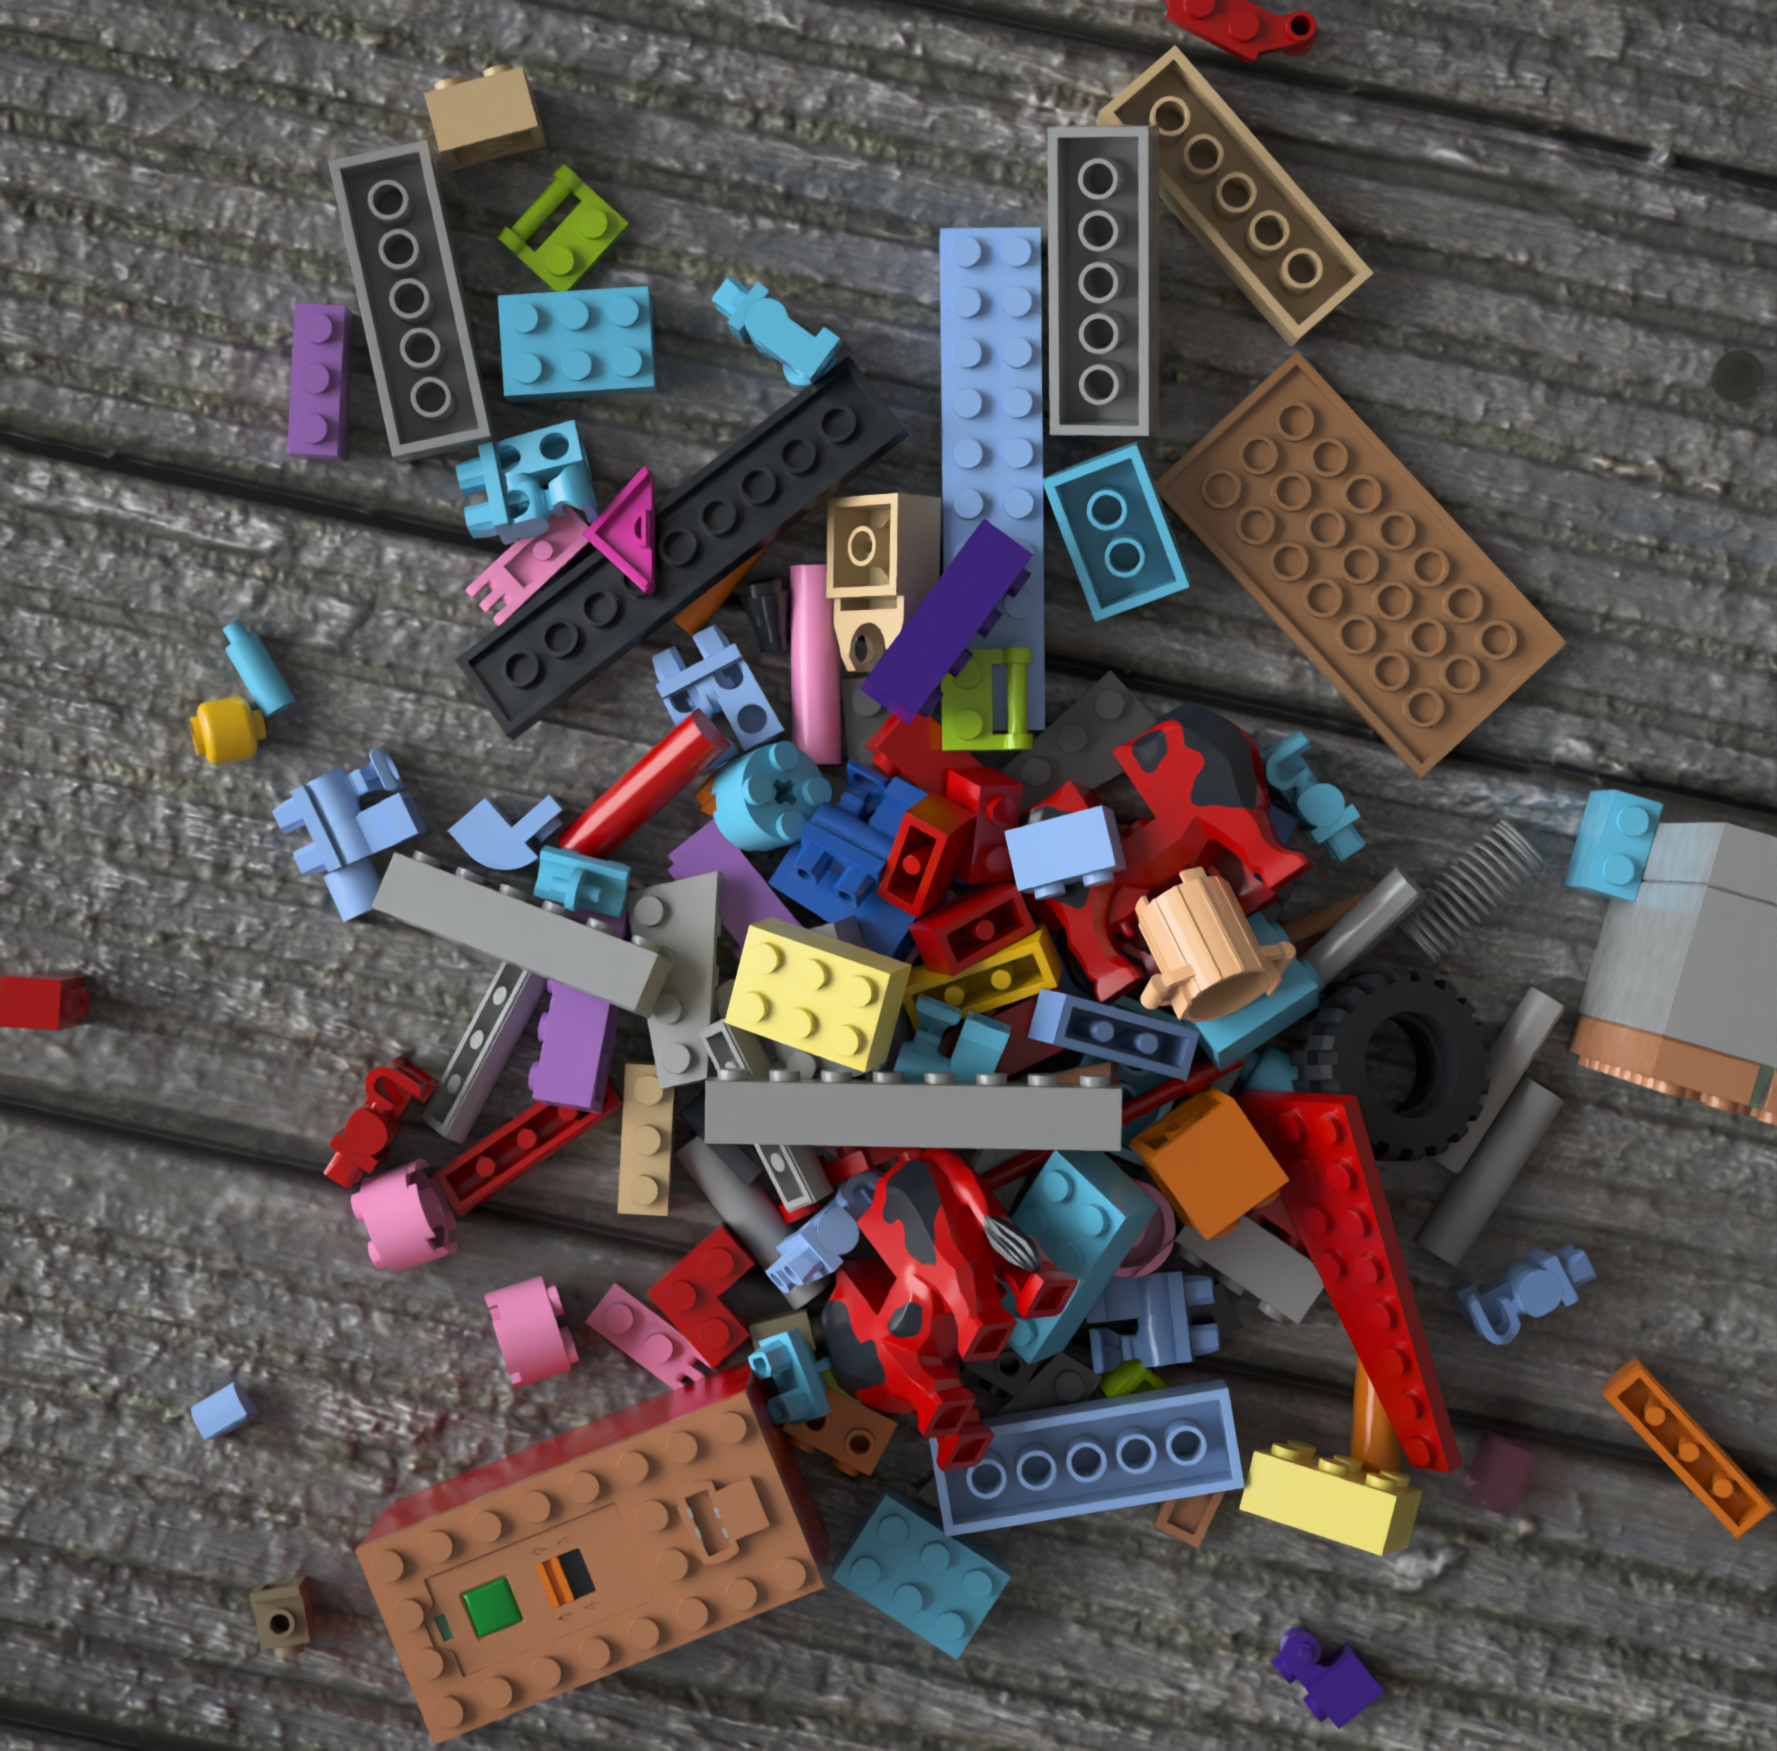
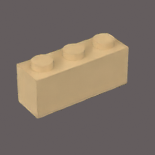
(646, 1142)

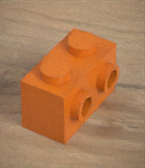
(850, 1433)

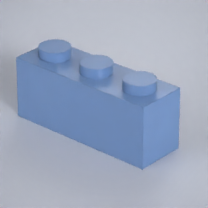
(1113, 1034)

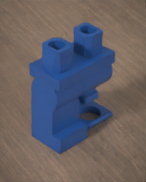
(848, 845)

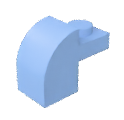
(498, 842)

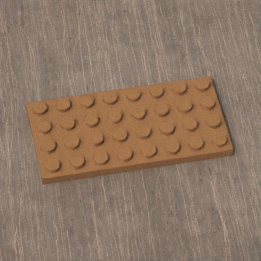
(1358, 565)

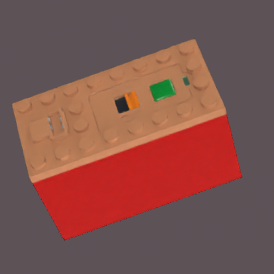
(594, 1551)

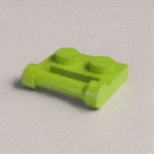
(575, 243)
(969, 708)

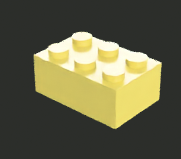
(818, 994)
(1332, 1497)

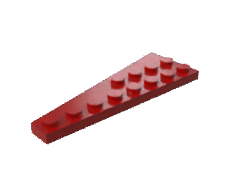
(1355, 1249)

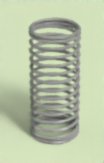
(1518, 844)

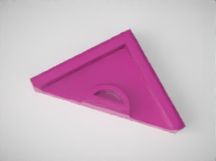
(627, 531)

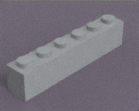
(523, 934)

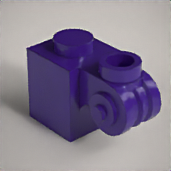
(1336, 1685)

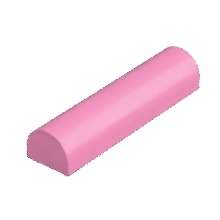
(814, 667)

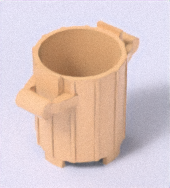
(1206, 950)

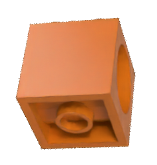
(1209, 1163)

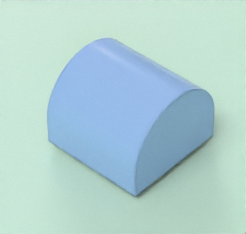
(354, 888)
(223, 1411)

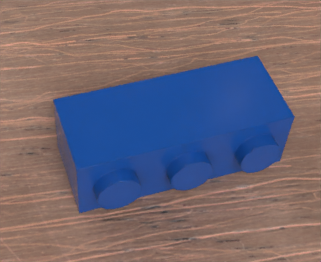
(880, 922)

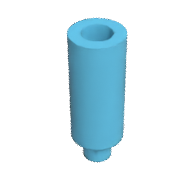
(258, 670)

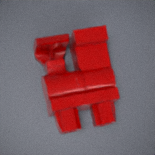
(378, 1122)

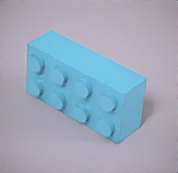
(1087, 1223)

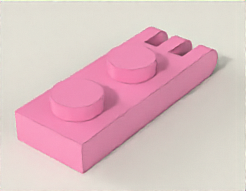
(530, 565)
(646, 1337)

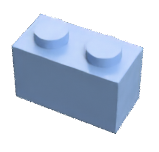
(1066, 851)

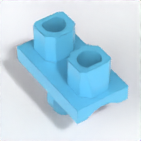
(582, 881)
(795, 1375)

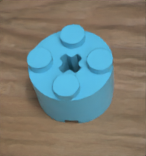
(768, 796)

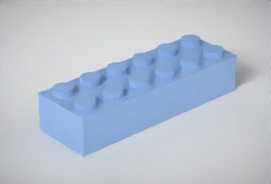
(1095, 1458)

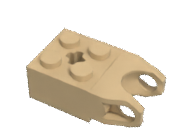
(879, 567)

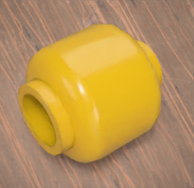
(227, 730)

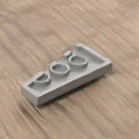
(686, 925)

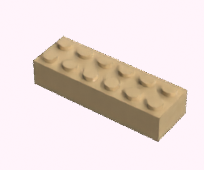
(1239, 199)

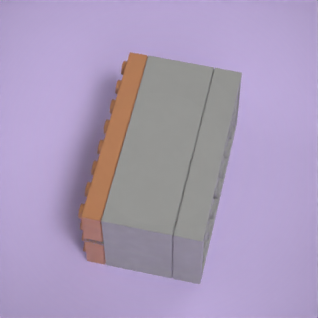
(1691, 973)

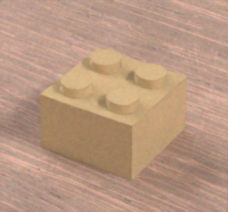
(485, 116)

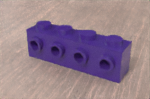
(946, 622)

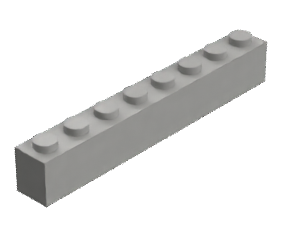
(913, 1112)

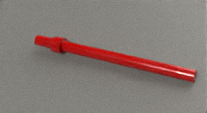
(1197, 1082)

